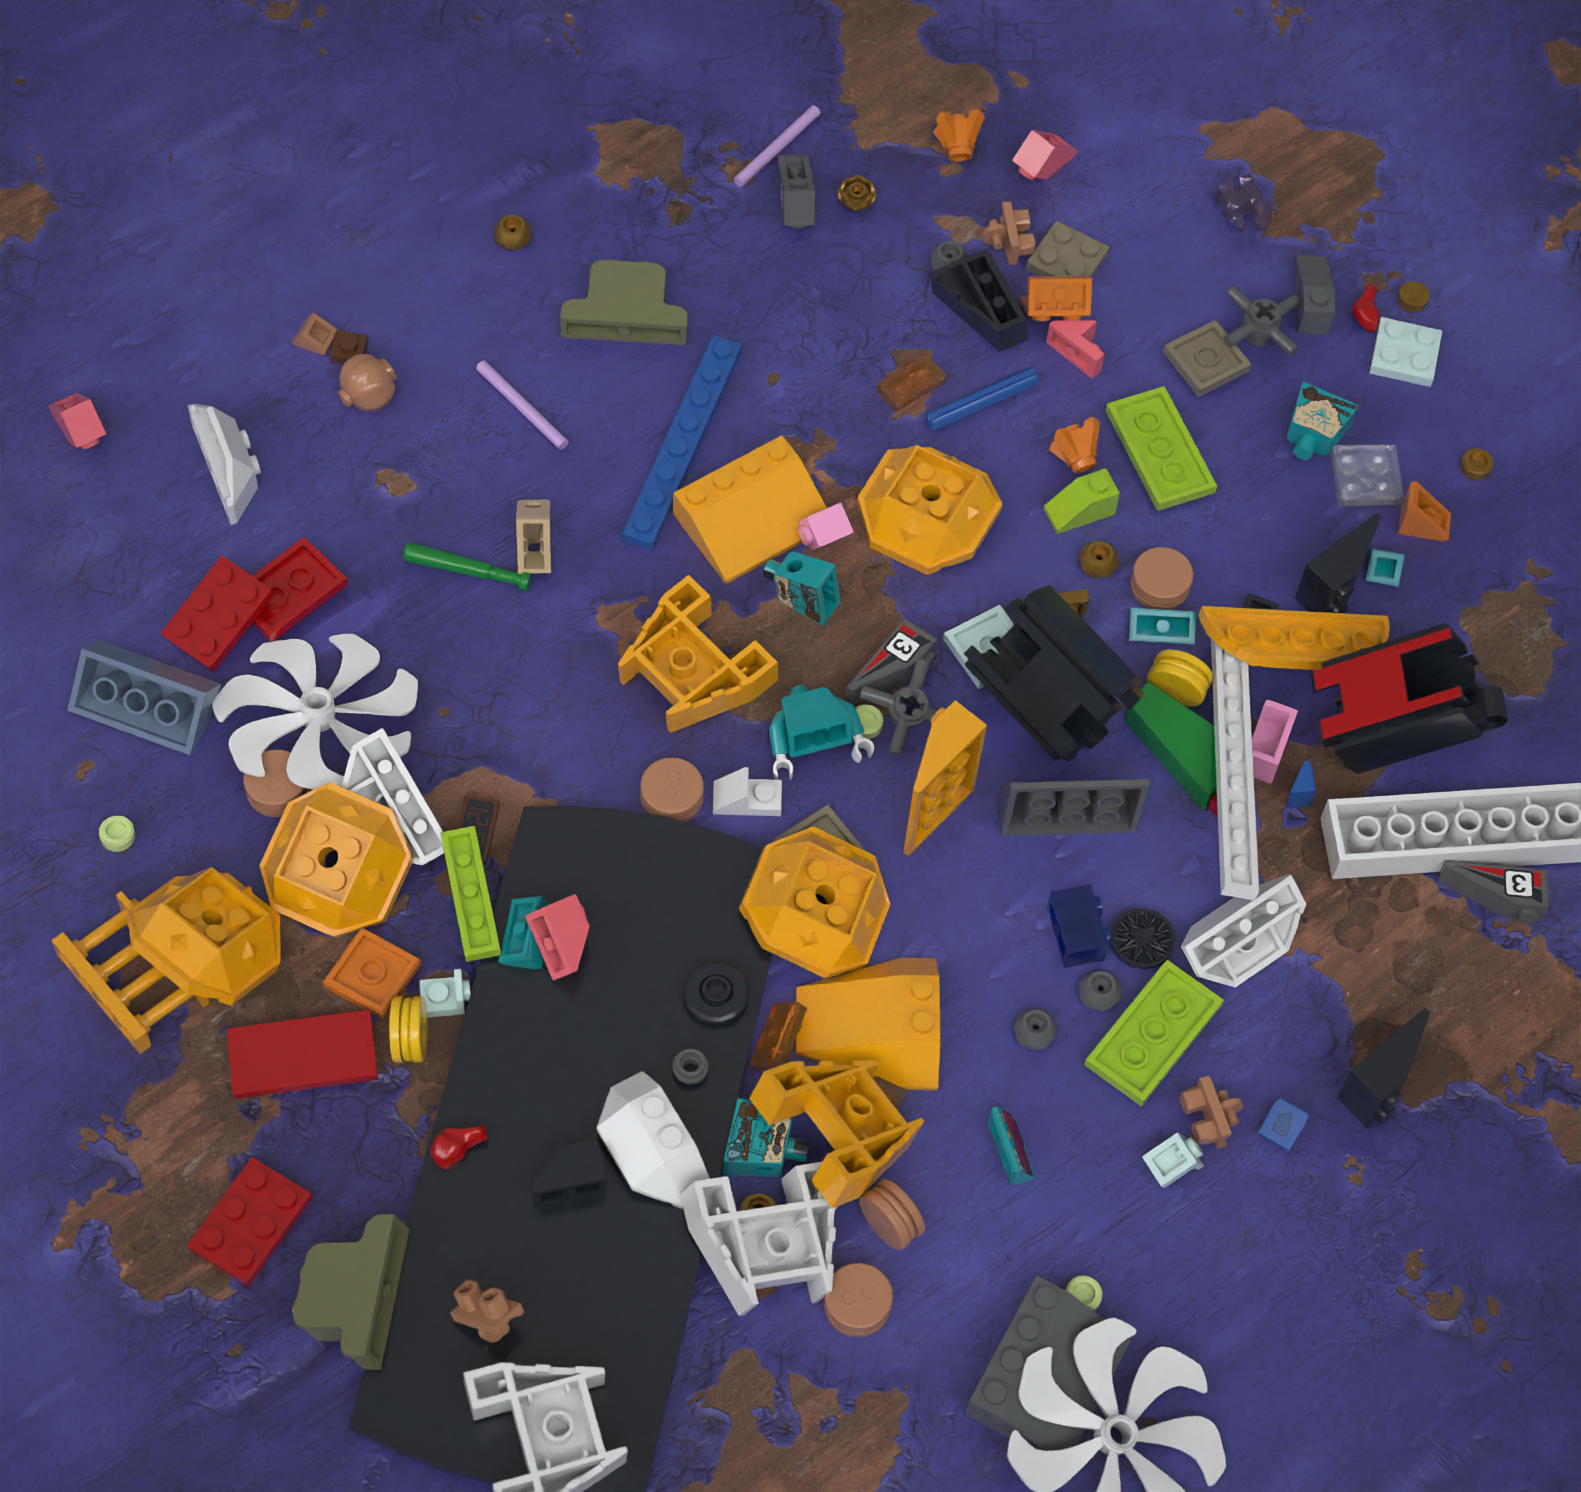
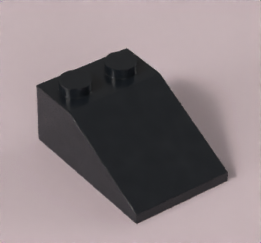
(1332, 574)
(1377, 1080)

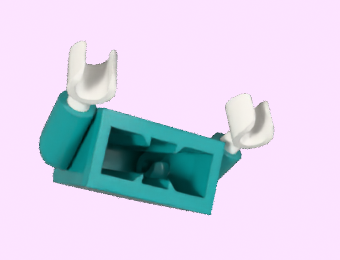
(814, 723)

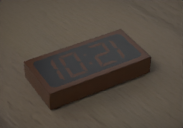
(483, 815)

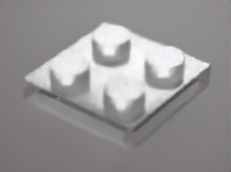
(1367, 475)

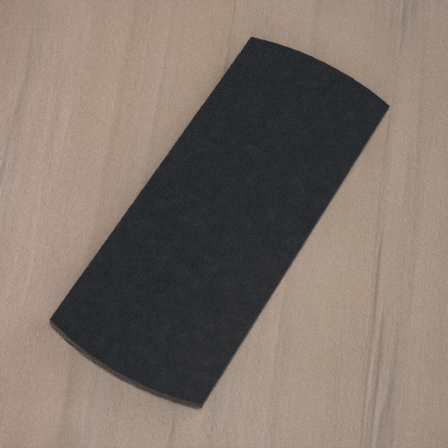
(534, 1064)

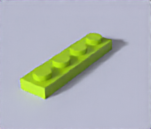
(470, 893)

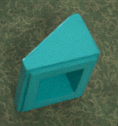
(1384, 567)

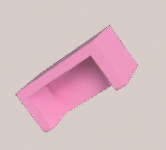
(1270, 739)

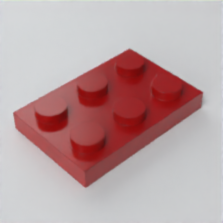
(301, 584)
(217, 613)
(249, 1222)

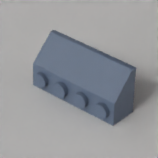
(142, 696)

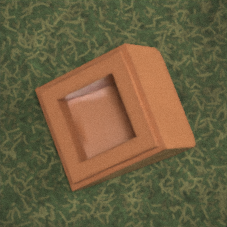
(315, 335)

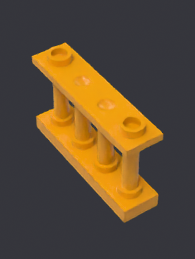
(95, 978)

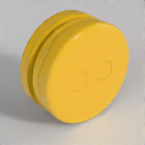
(1181, 676)
(408, 1029)

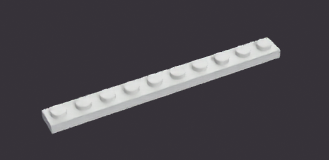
(1234, 776)

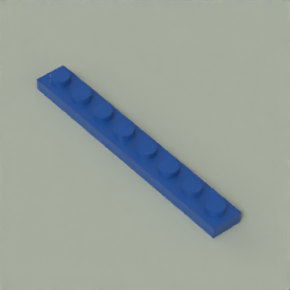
(682, 442)

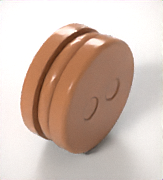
(1161, 578)
(672, 789)
(273, 791)
(892, 1214)
(858, 1300)

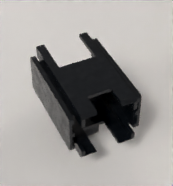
(1055, 674)

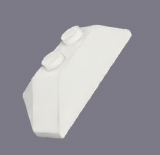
(226, 458)
(381, 776)
(1245, 933)
(649, 1140)

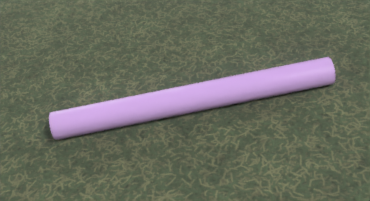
(776, 146)
(522, 405)

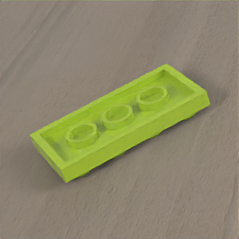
(1161, 448)
(1154, 1032)

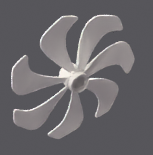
(313, 710)
(1158, 1372)

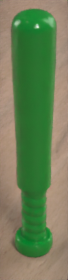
(459, 564)

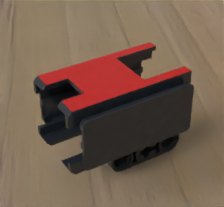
(1406, 699)

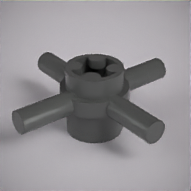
(1261, 321)
(897, 710)

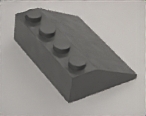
(1071, 807)
(1044, 1319)

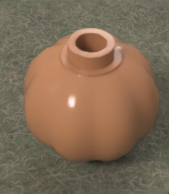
(366, 383)

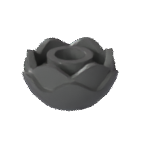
(946, 249)
(1098, 999)
(1033, 1038)

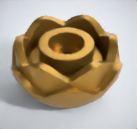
(857, 193)
(512, 240)
(1098, 568)

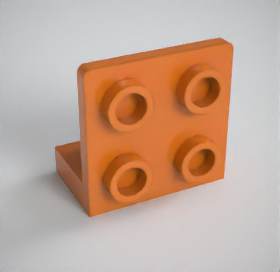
(1057, 297)

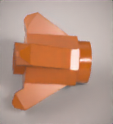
(959, 133)
(1077, 445)

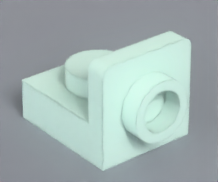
(445, 995)
(1173, 1159)

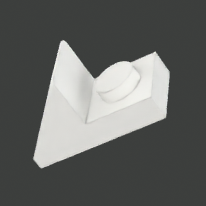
(744, 796)

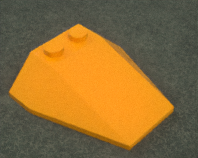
(877, 1015)

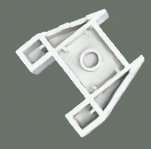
(765, 1243)
(552, 1423)

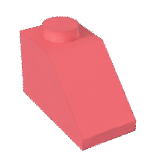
(1043, 155)
(78, 420)
(560, 934)

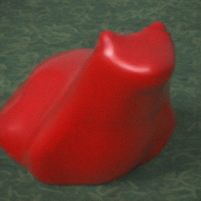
(1365, 309)
(453, 1143)

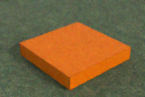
(372, 973)

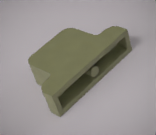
(625, 305)
(352, 1290)

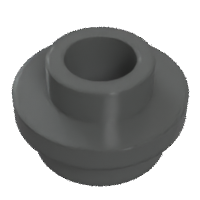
(694, 1057)

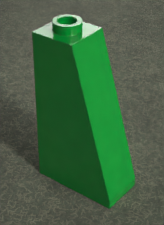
(1178, 740)

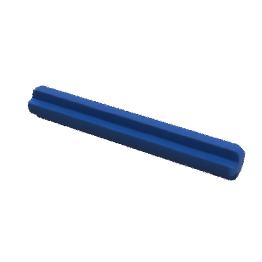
(981, 398)

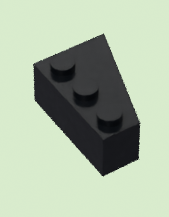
(982, 299)

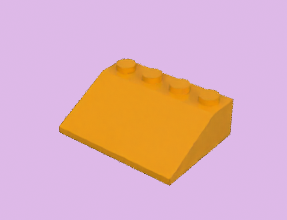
(748, 508)
(946, 771)

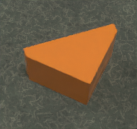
(1423, 515)

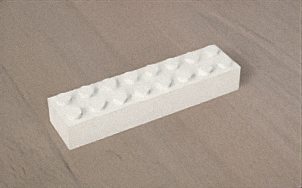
(1461, 826)

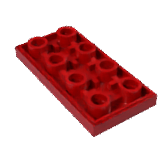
(302, 1054)

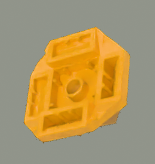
(924, 531)
(368, 868)
(795, 924)
(208, 935)

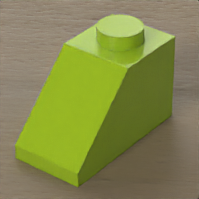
(1083, 502)

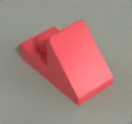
(1074, 342)

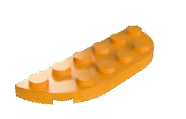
(1291, 637)

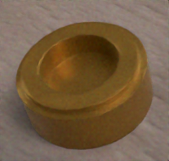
(1413, 296)
(1476, 464)

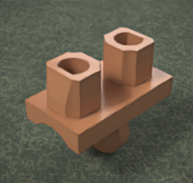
(1006, 233)
(1217, 1110)
(485, 1310)

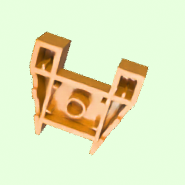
(689, 666)
(848, 1112)

